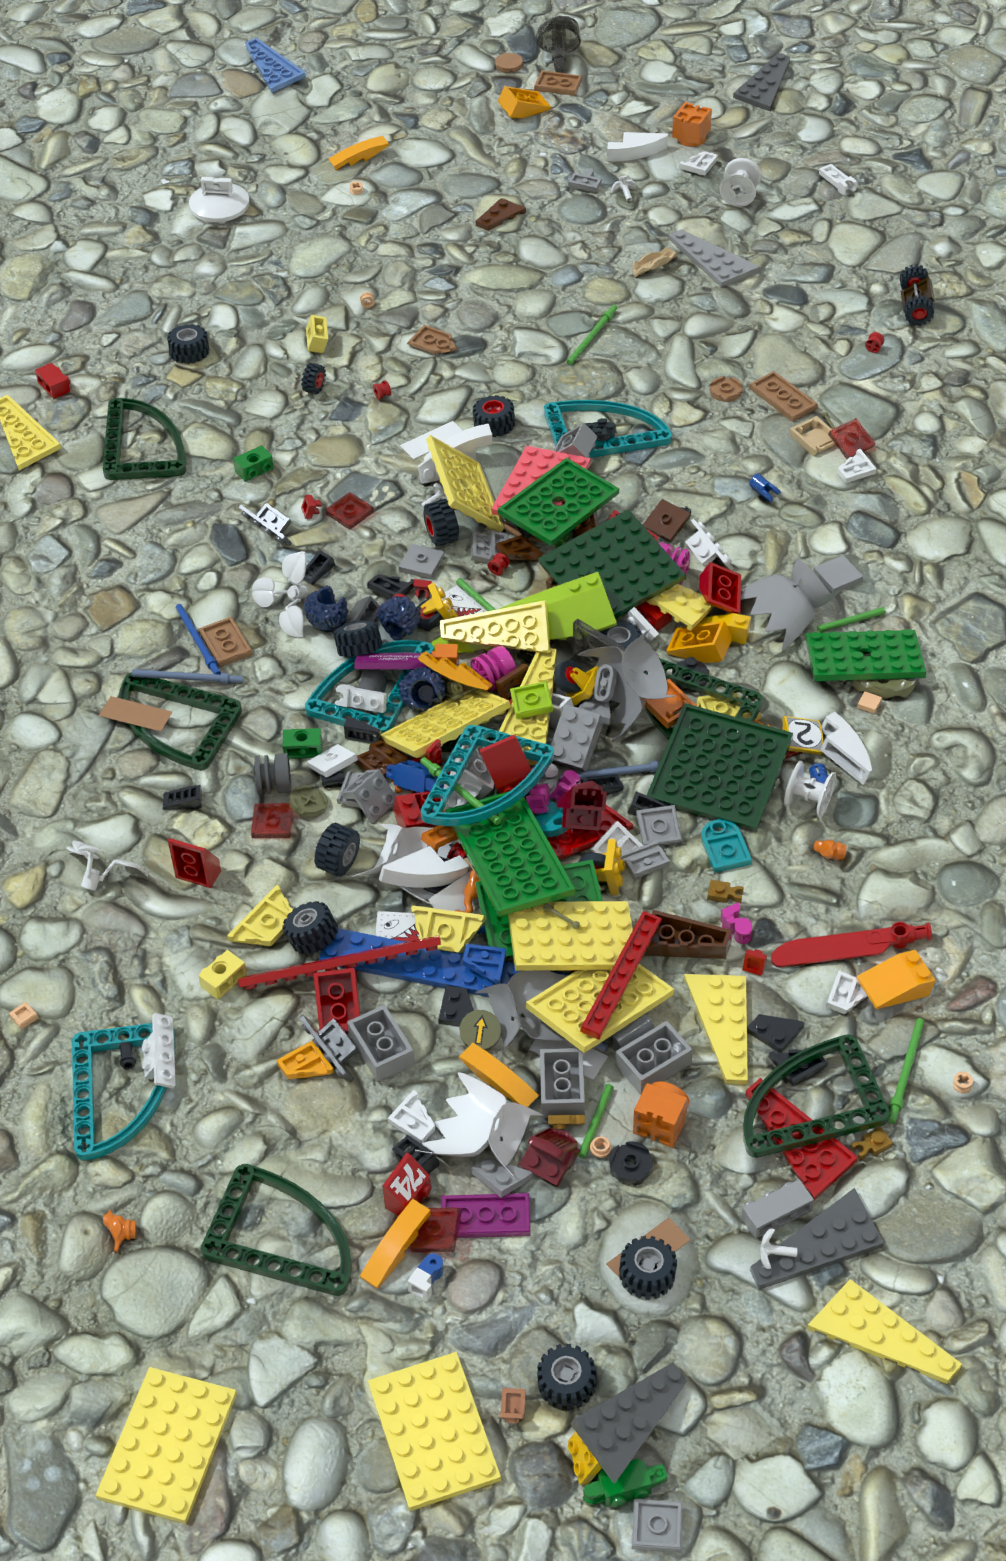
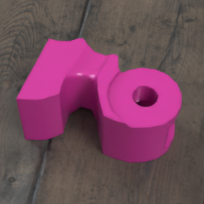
(565, 783)
(539, 798)
(740, 926)

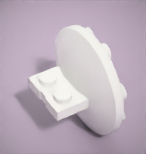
(218, 200)

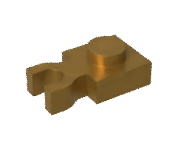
(721, 892)
(560, 1121)
(874, 1142)

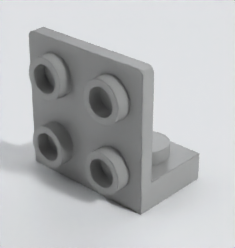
(371, 794)

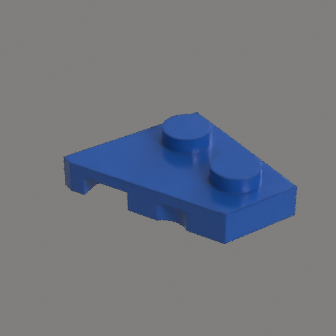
(485, 961)

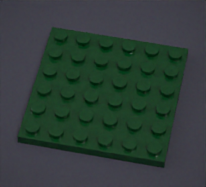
(624, 556)
(720, 766)

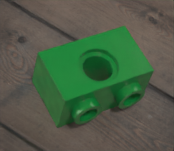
(253, 463)
(302, 742)

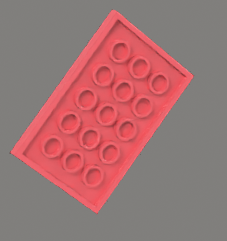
(531, 466)

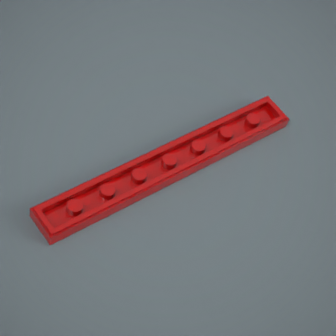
(620, 975)

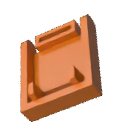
(665, 708)

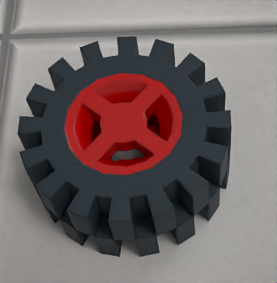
(313, 378)

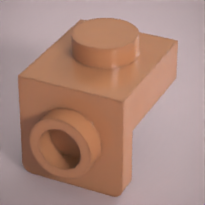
(513, 1404)

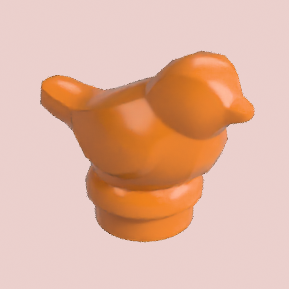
(830, 849)
(119, 1228)

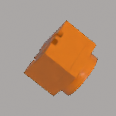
(691, 124)
(661, 1112)

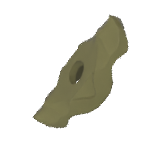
(891, 688)

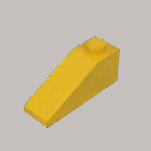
(738, 625)

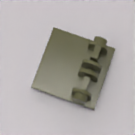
(456, 690)

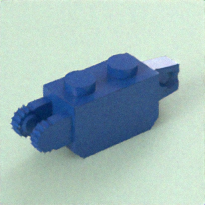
(411, 776)

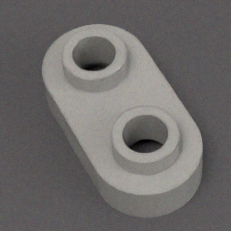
(605, 684)

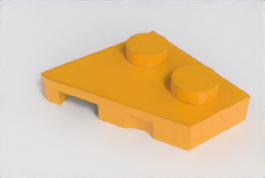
(304, 1062)

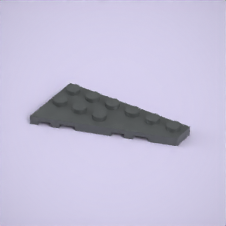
(764, 84)
(829, 1238)
(624, 1421)

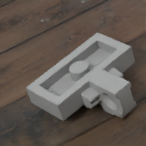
(585, 182)

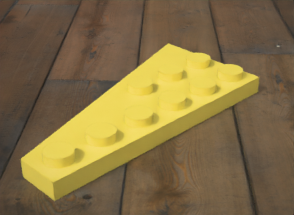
(25, 435)
(511, 627)
(723, 1015)
(877, 1330)

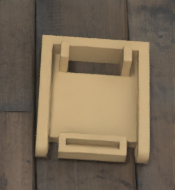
(814, 440)

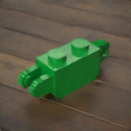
(633, 1483)

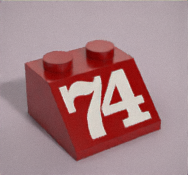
(406, 1183)

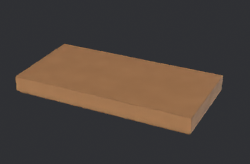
(783, 396)

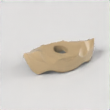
(653, 260)

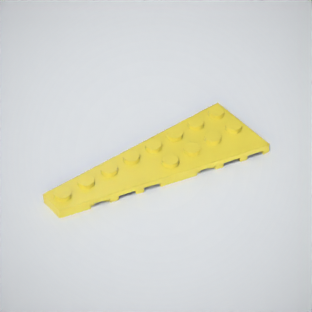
(683, 605)
(536, 726)

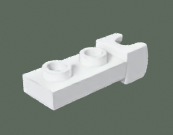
(838, 179)
(362, 698)

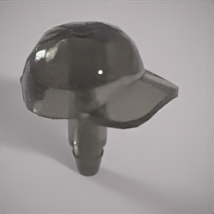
(559, 36)

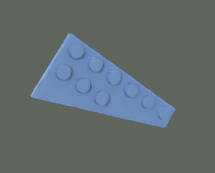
(273, 67)

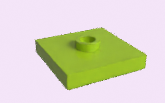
(531, 700)

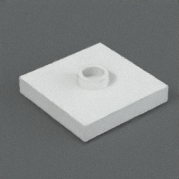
(332, 760)

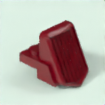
(583, 806)
(550, 1154)

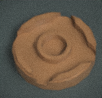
(508, 62)
(726, 389)

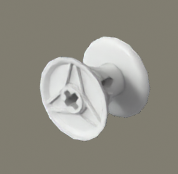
(740, 182)
(810, 789)

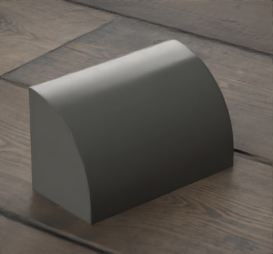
(363, 611)
(373, 680)
(631, 1032)

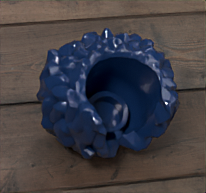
(323, 610)
(399, 616)
(422, 689)

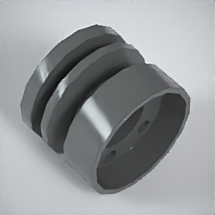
(272, 774)

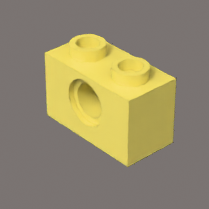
(317, 334)
(222, 974)

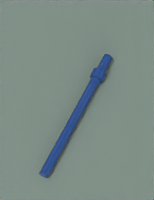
(210, 661)

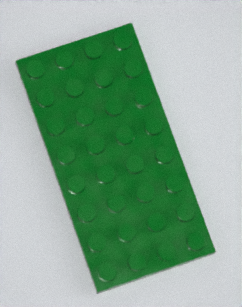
(513, 858)

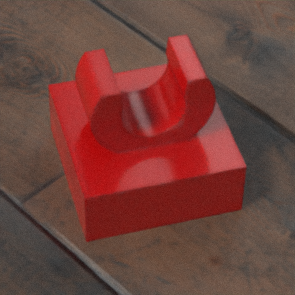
(309, 506)
(422, 586)
(754, 962)

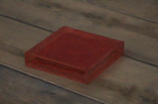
(851, 437)
(349, 510)
(271, 820)
(438, 1231)

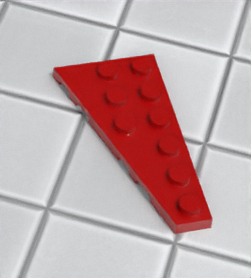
(580, 839)
(814, 1164)

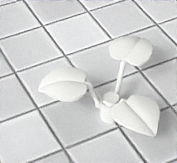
(263, 591)
(91, 876)

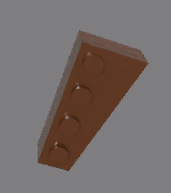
(688, 938)

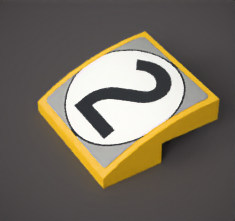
(806, 734)

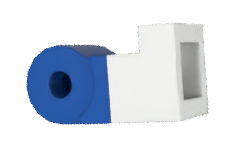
(424, 1276)

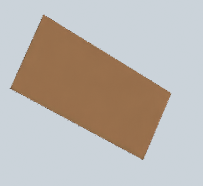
(135, 713)
(666, 1231)

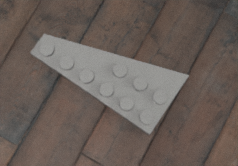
(714, 261)

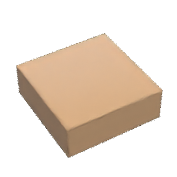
(869, 702)
(23, 1015)

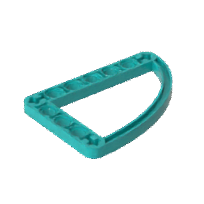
(662, 431)
(315, 704)
(479, 739)
(138, 1123)

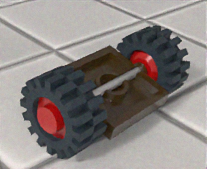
(917, 295)

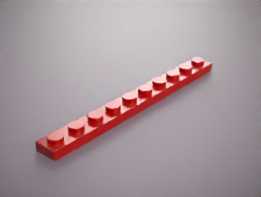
(348, 960)

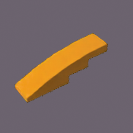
(354, 153)
(461, 673)
(497, 1075)
(394, 1244)

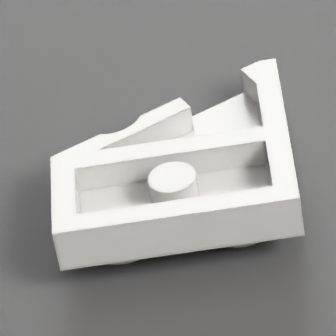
(856, 468)

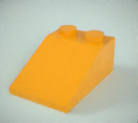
(522, 102)
(704, 642)
(897, 980)

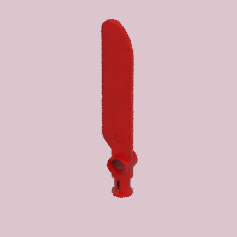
(848, 944)

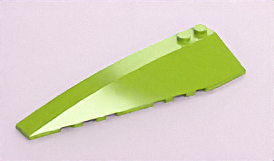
(567, 602)

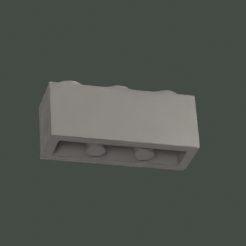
(777, 1208)

